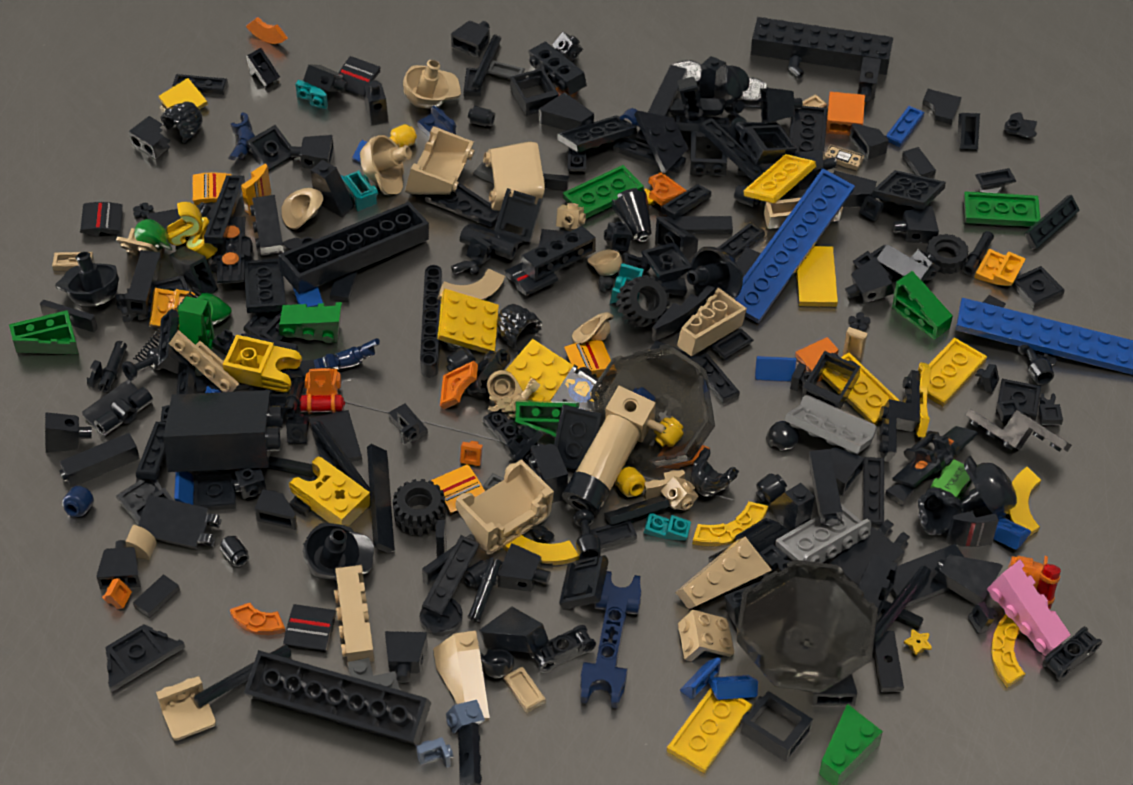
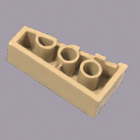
(712, 322)
(728, 570)
(353, 614)

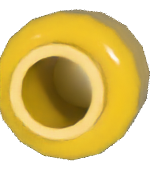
(403, 135)
(671, 434)
(630, 482)

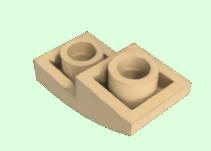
(654, 487)

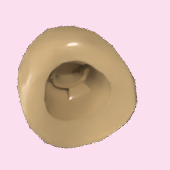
(301, 207)
(594, 329)

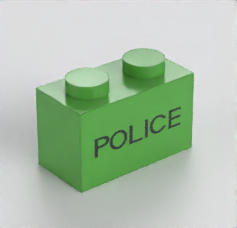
(953, 479)

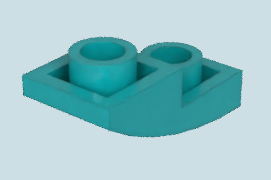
(310, 92)
(673, 528)

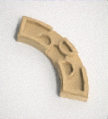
(481, 289)

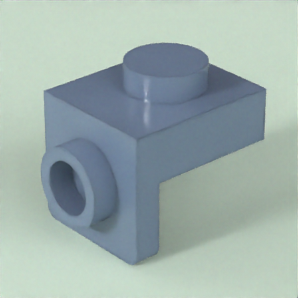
(463, 714)
(433, 750)

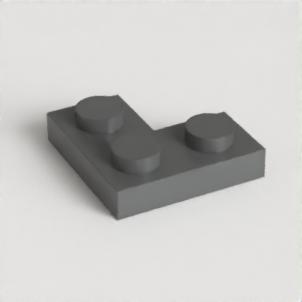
(362, 670)

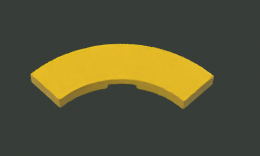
(924, 374)
(1024, 484)
(725, 533)
(553, 554)
(1003, 652)

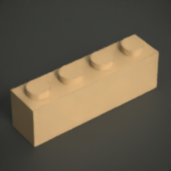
(777, 212)

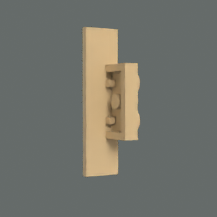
(204, 361)

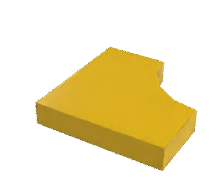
(181, 93)

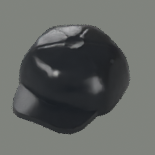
(716, 269)
(89, 282)
(991, 489)
(335, 547)

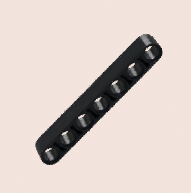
(430, 322)

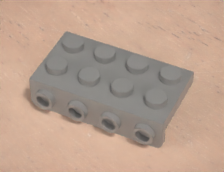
(832, 424)
(820, 543)

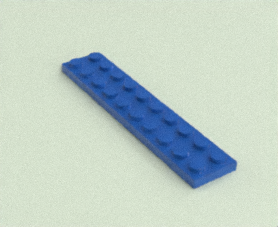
(792, 243)
(1045, 335)

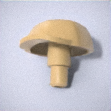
(430, 86)
(383, 163)

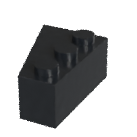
(267, 225)

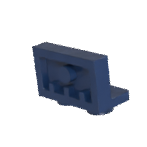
(437, 119)

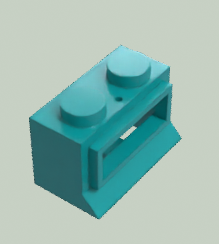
(364, 199)
(627, 274)

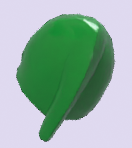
(153, 233)
(218, 308)

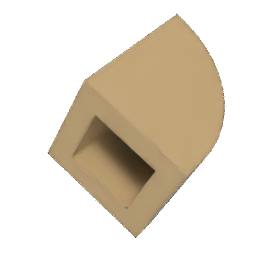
(142, 541)

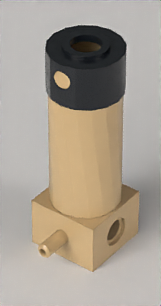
(626, 422)

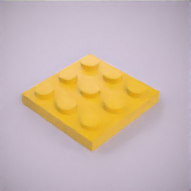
(468, 321)
(541, 365)

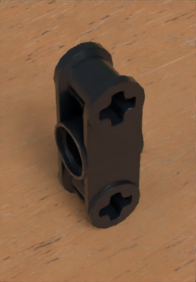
(489, 364)
(1081, 644)
(576, 645)

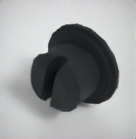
(605, 283)

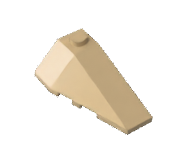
(461, 669)

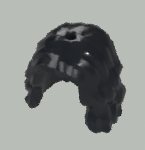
(185, 116)
(513, 320)
(706, 479)
(937, 509)

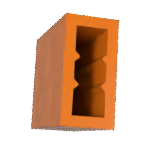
(844, 111)

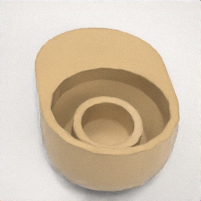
(606, 262)
(503, 384)

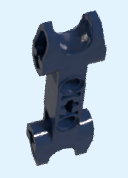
(605, 673)

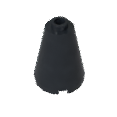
(634, 211)

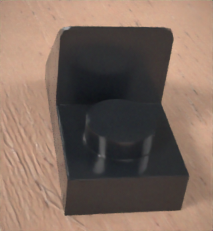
(262, 67)

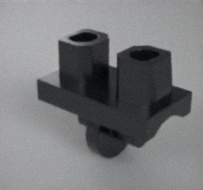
(523, 449)

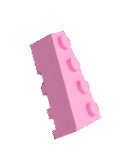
(1028, 608)

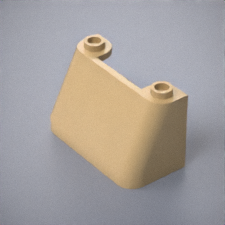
(439, 164)
(517, 169)
(507, 507)

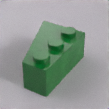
(921, 306)
(196, 321)
(311, 322)
(45, 335)
(541, 414)
(850, 746)

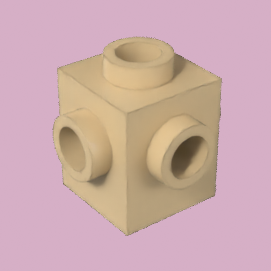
(570, 216)
(679, 493)

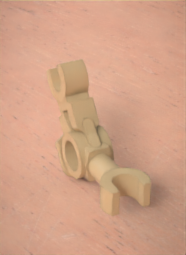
(509, 403)

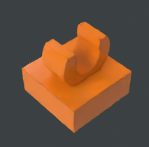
(471, 453)
(117, 594)

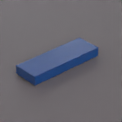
(904, 126)

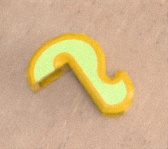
(188, 225)
(197, 243)

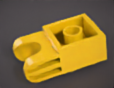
(260, 363)
(332, 494)

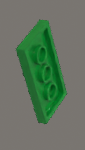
(600, 191)
(1001, 209)

